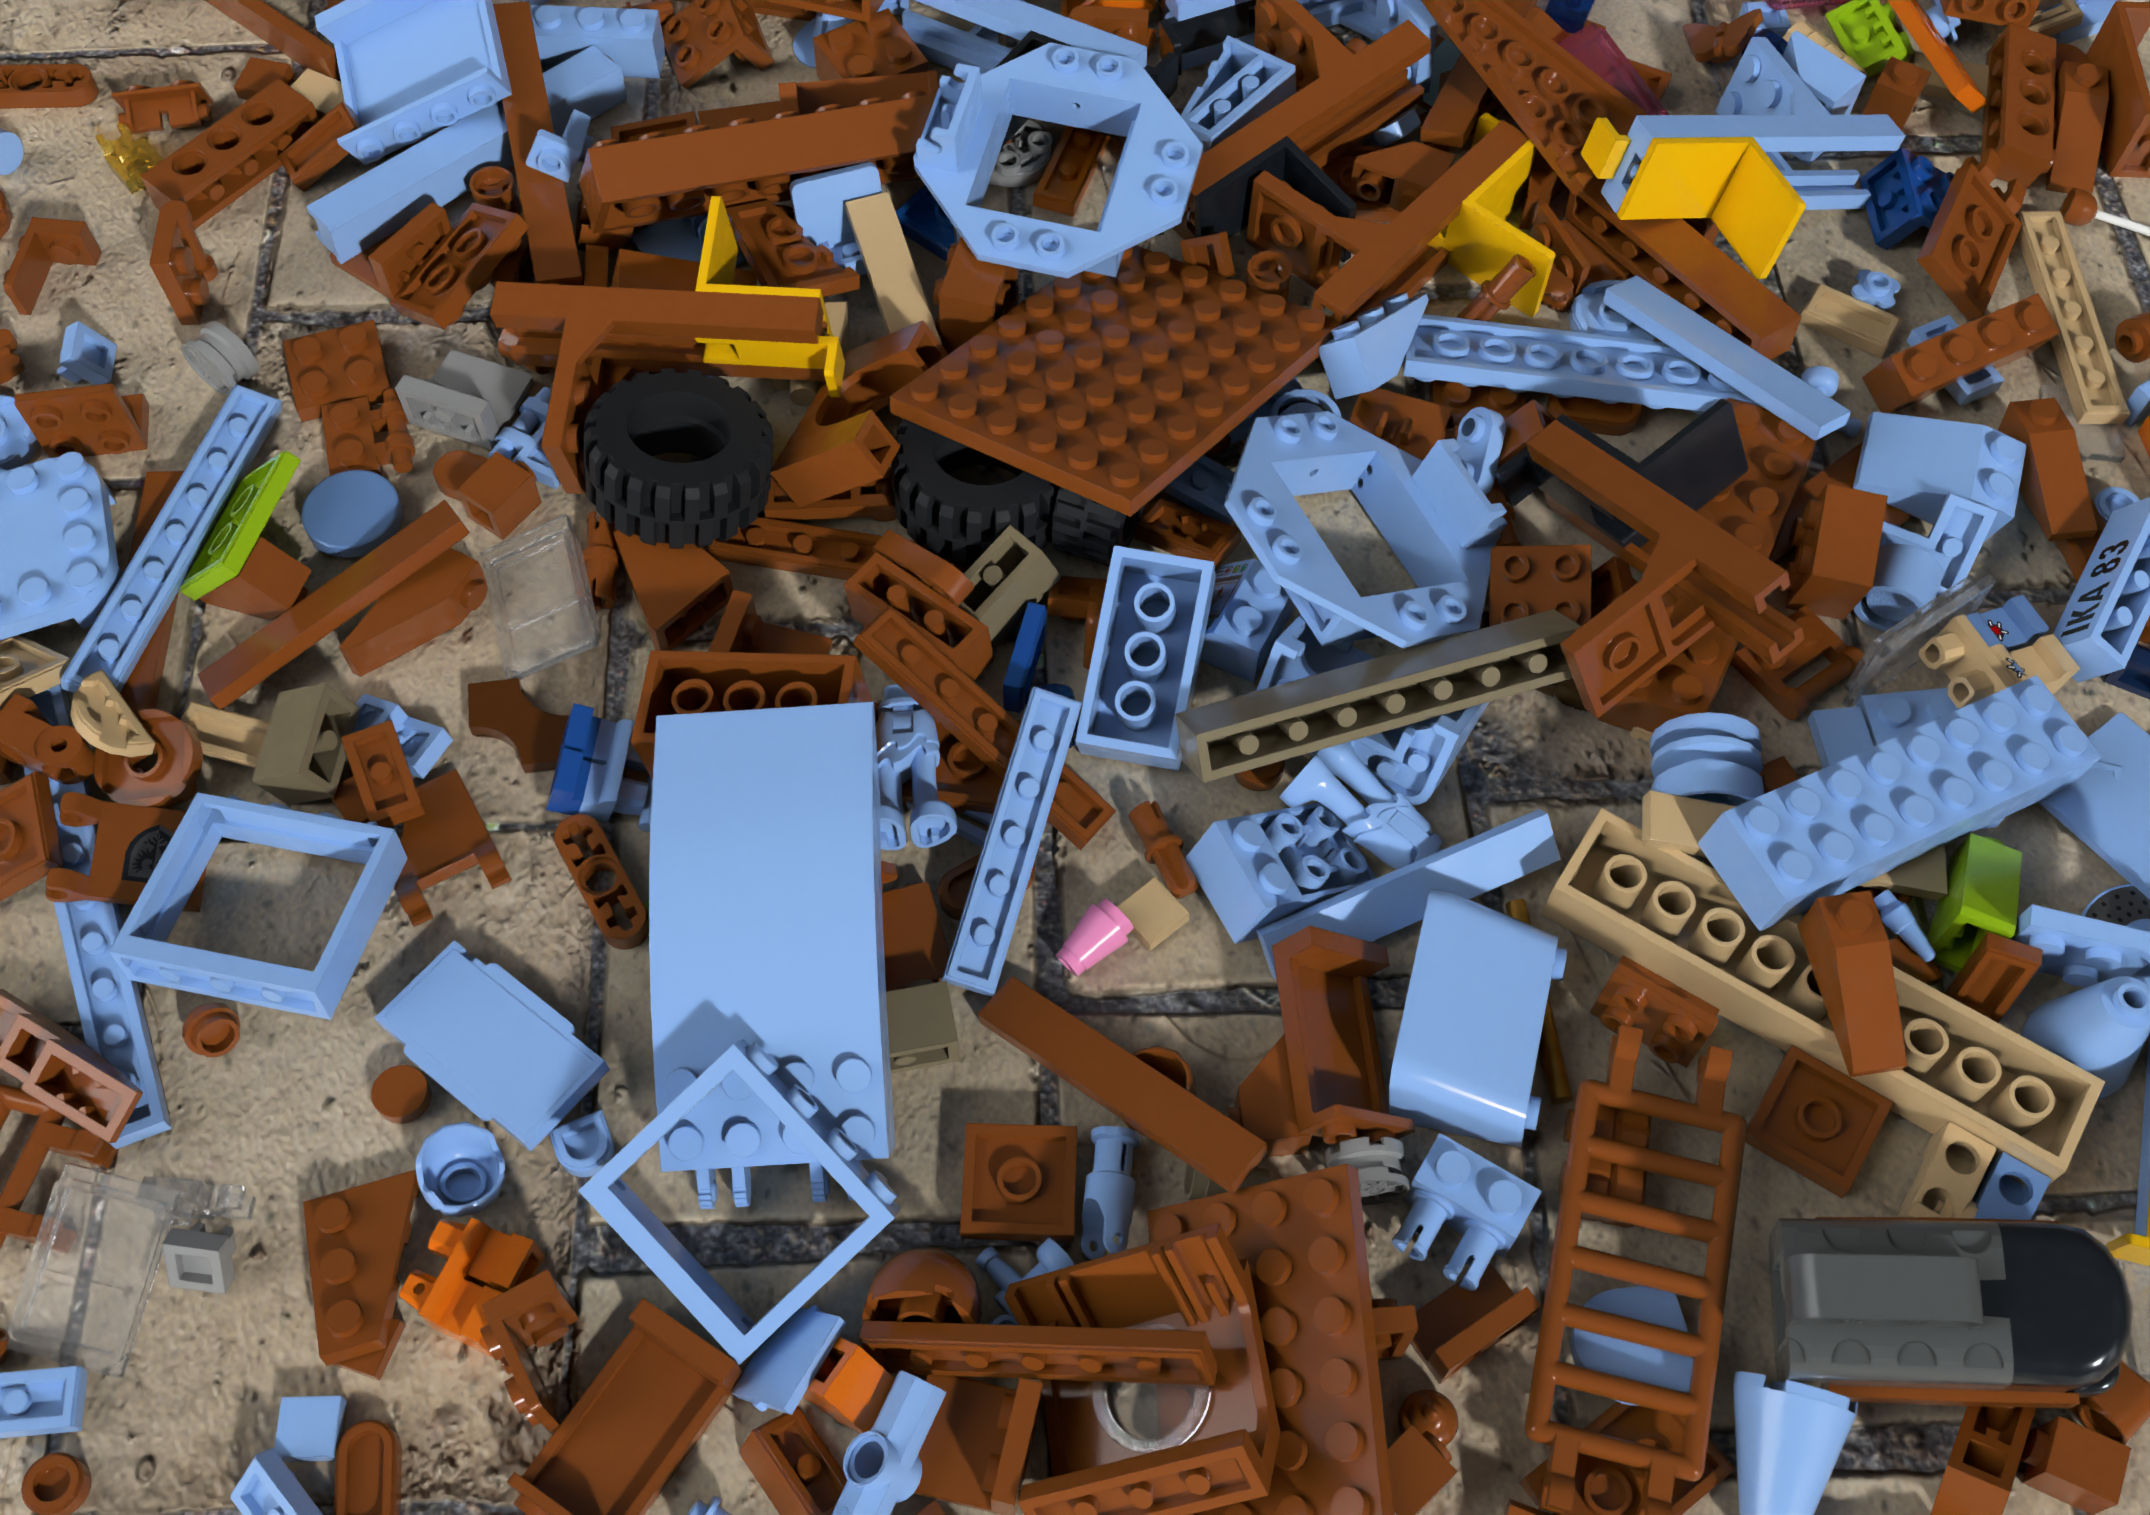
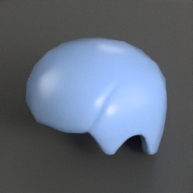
(460, 1169)

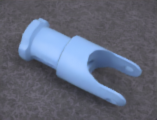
(1109, 1191)

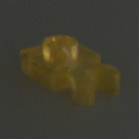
(129, 157)

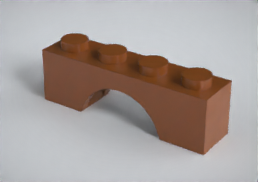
(1959, 353)

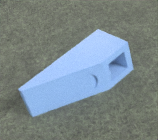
(1373, 346)

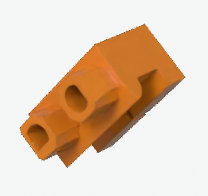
(477, 1269)

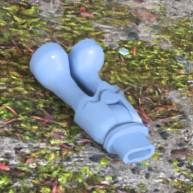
(909, 749)
(1386, 827)

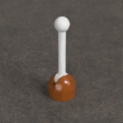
(2081, 208)

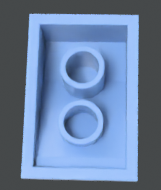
(1926, 458)

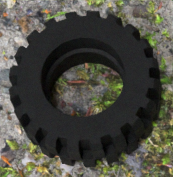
(674, 499)
(957, 515)

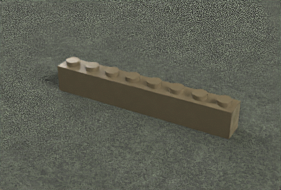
(1374, 696)

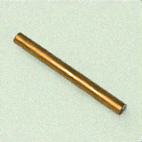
(1549, 1046)

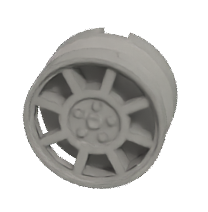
(220, 357)
(1377, 1167)

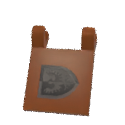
(124, 854)

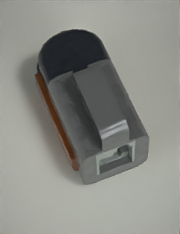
(1947, 1310)

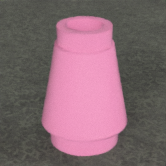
(1094, 937)

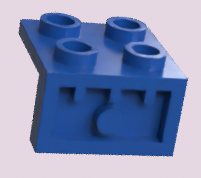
(1903, 196)

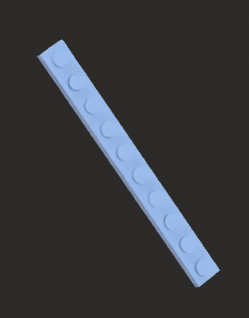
(105, 998)

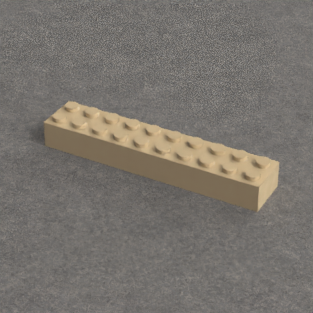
(1694, 933)

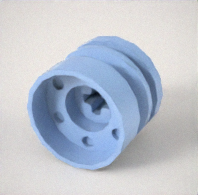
(1708, 758)

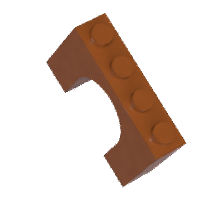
(841, 438)

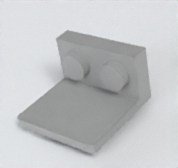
(465, 398)

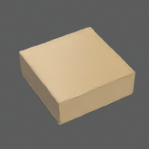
(1154, 913)

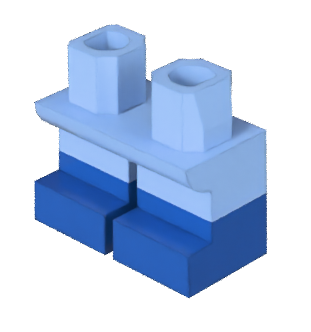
(592, 768)

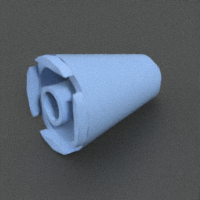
(2096, 1028)
(1786, 1443)

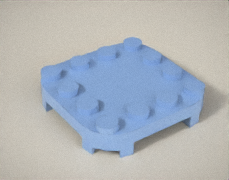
(55, 544)

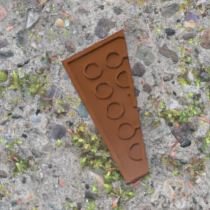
(1536, 82)

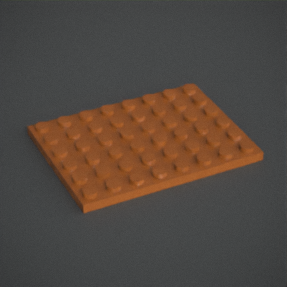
(1117, 375)

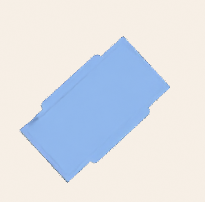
(492, 1044)

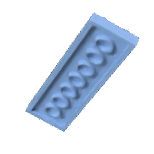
(1561, 364)

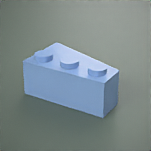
(1237, 91)

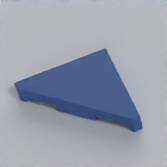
(926, 223)

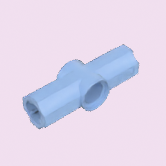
(885, 1462)

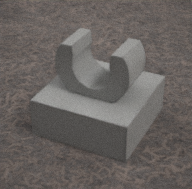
(200, 1259)

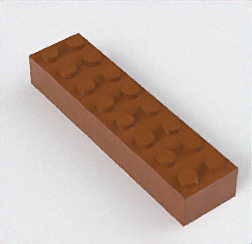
(747, 160)
(1753, 512)

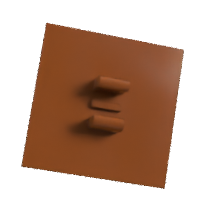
(1401, 420)

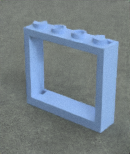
(142, 943)
(675, 1264)

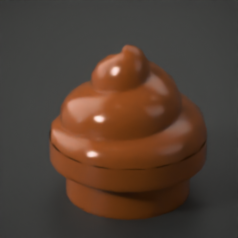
(211, 1029)
(1429, 1412)

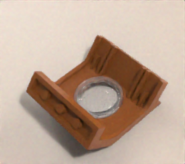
(1150, 1443)

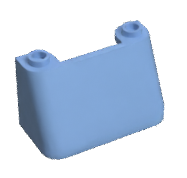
(1401, 759)
(1473, 1022)

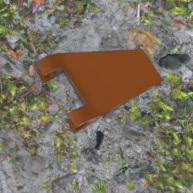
(444, 844)

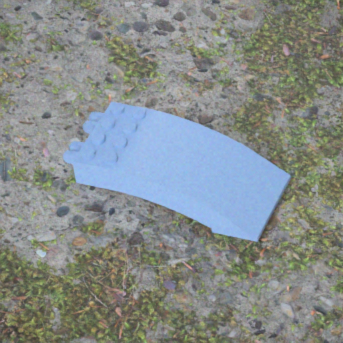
(768, 933)

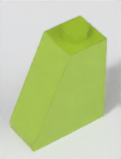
(1980, 899)

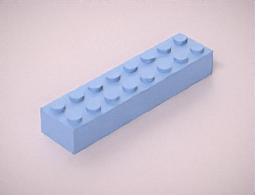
(1896, 801)

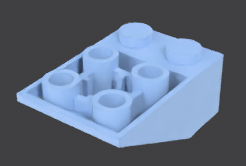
(1275, 865)

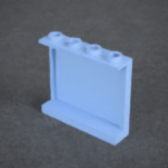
(413, 67)

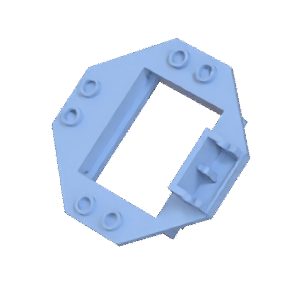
(1072, 90)
(1423, 509)

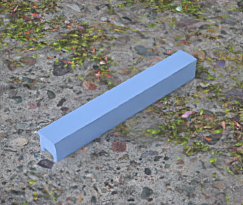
(444, 163)

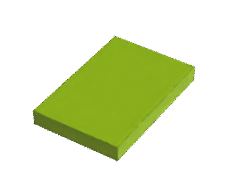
(239, 525)

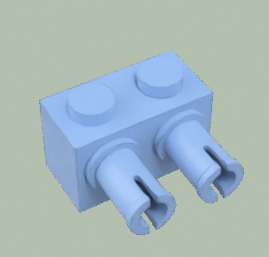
(1470, 1197)

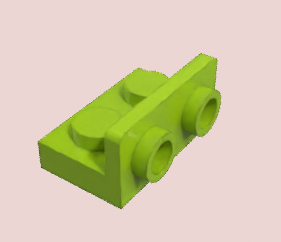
(1868, 34)

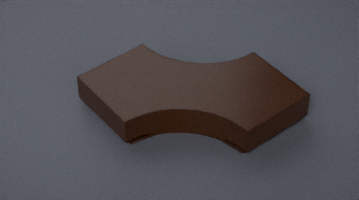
(505, 714)

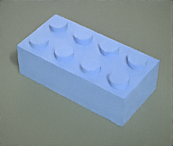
(1145, 657)

